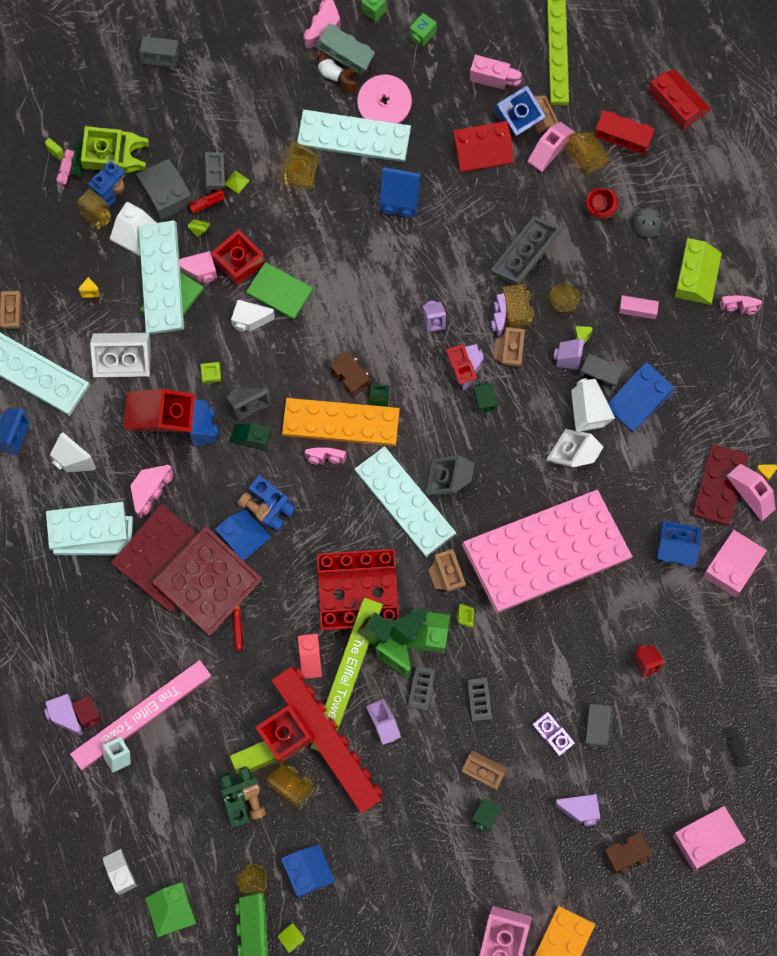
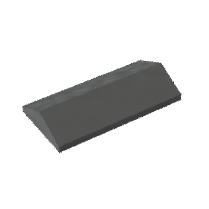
(525, 250)

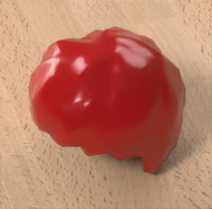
(602, 203)

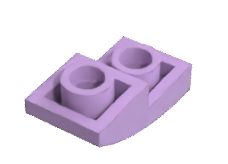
(499, 317)
(553, 733)

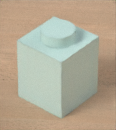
(116, 754)

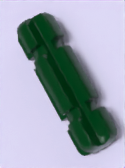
(76, 168)

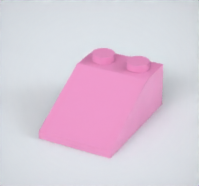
(734, 563)
(708, 838)
(505, 933)

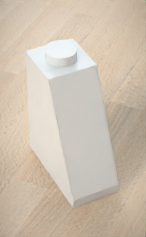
(590, 406)

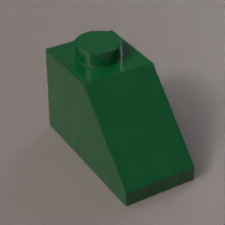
(251, 436)

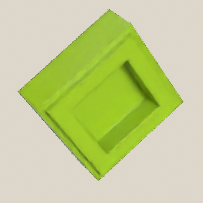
(54, 149)
(210, 372)

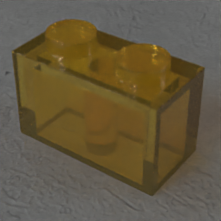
(94, 209)
(517, 306)

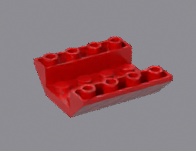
(357, 576)

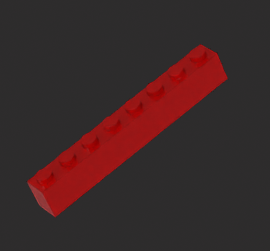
(328, 740)

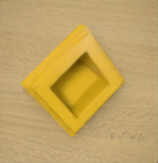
(89, 289)
(766, 471)

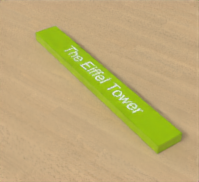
(349, 666)

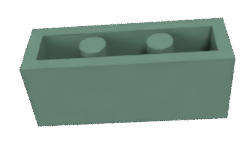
(344, 48)

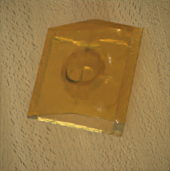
(291, 786)

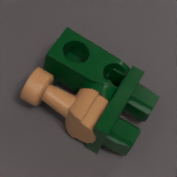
(237, 792)

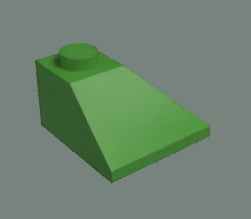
(432, 634)
(395, 656)
(170, 909)

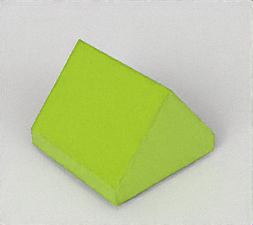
(583, 333)

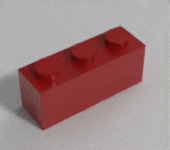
(624, 132)

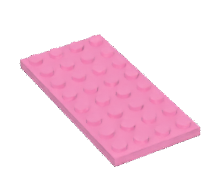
(546, 551)

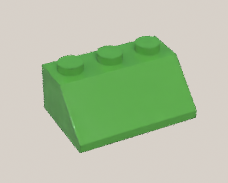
(253, 926)

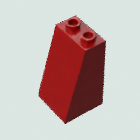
(159, 411)

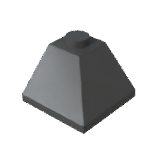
(248, 401)
(449, 475)

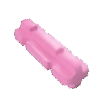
(65, 167)

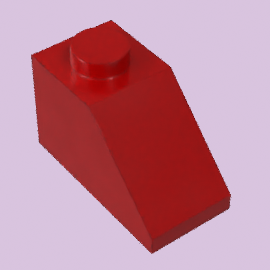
(648, 660)

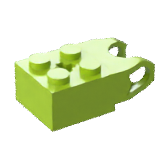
(117, 147)

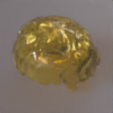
(564, 297)

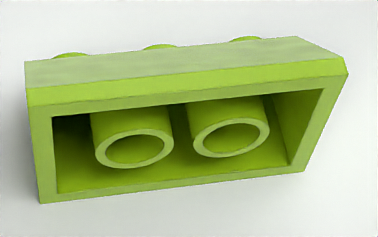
(698, 272)

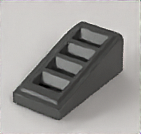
(425, 671)
(478, 682)

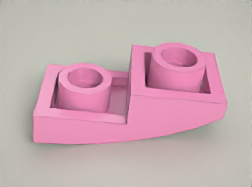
(746, 304)
(319, 455)

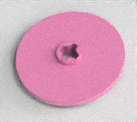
(388, 87)

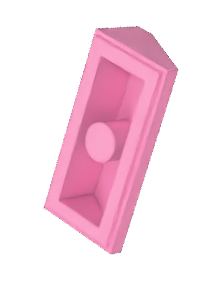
(638, 307)

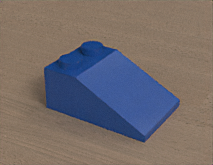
(400, 192)
(640, 397)

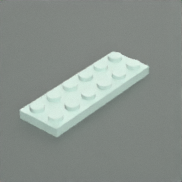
(354, 135)
(161, 277)
(40, 376)
(405, 501)

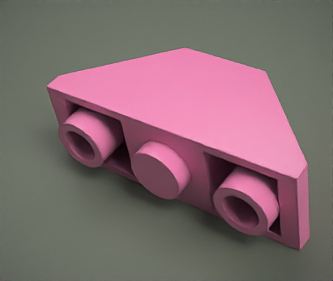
(326, 15)
(550, 146)
(149, 486)
(753, 490)

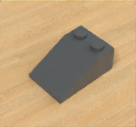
(165, 189)

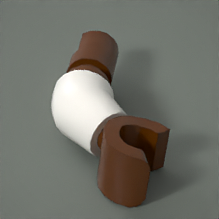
(332, 71)

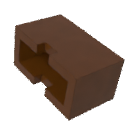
(353, 376)
(634, 851)

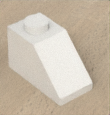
(250, 316)
(119, 872)

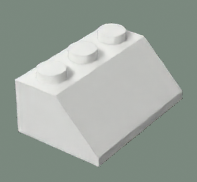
(120, 354)

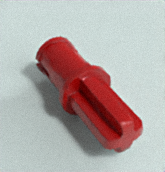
(206, 201)

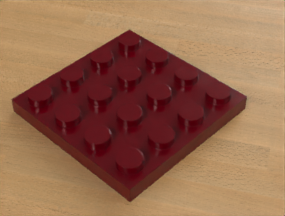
(153, 550)
(207, 581)

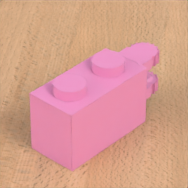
(494, 73)

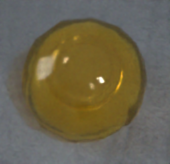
(252, 880)

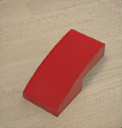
(461, 364)

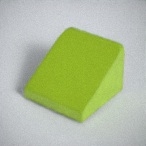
(291, 938)

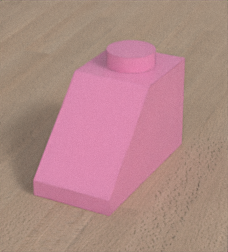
(199, 267)

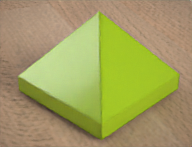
(236, 182)
(198, 227)
(465, 615)

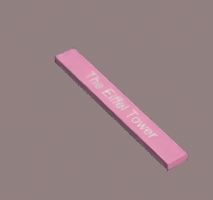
(142, 713)

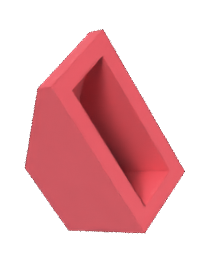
(310, 656)

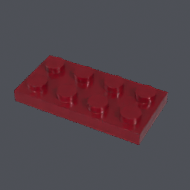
(716, 493)

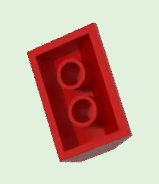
(678, 98)
(483, 146)

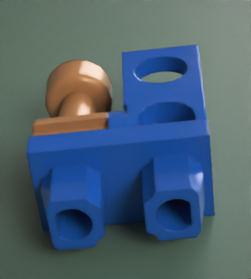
(108, 182)
(272, 503)

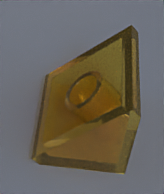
(588, 151)
(300, 166)

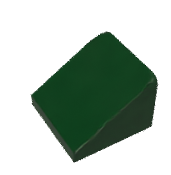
(379, 395)

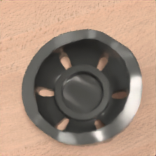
(647, 216)

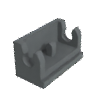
(159, 51)
(213, 171)
(602, 370)
(599, 726)

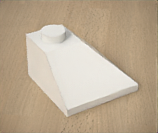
(127, 227)
(575, 449)
(70, 456)

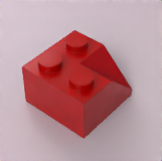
(238, 257)
(284, 734)

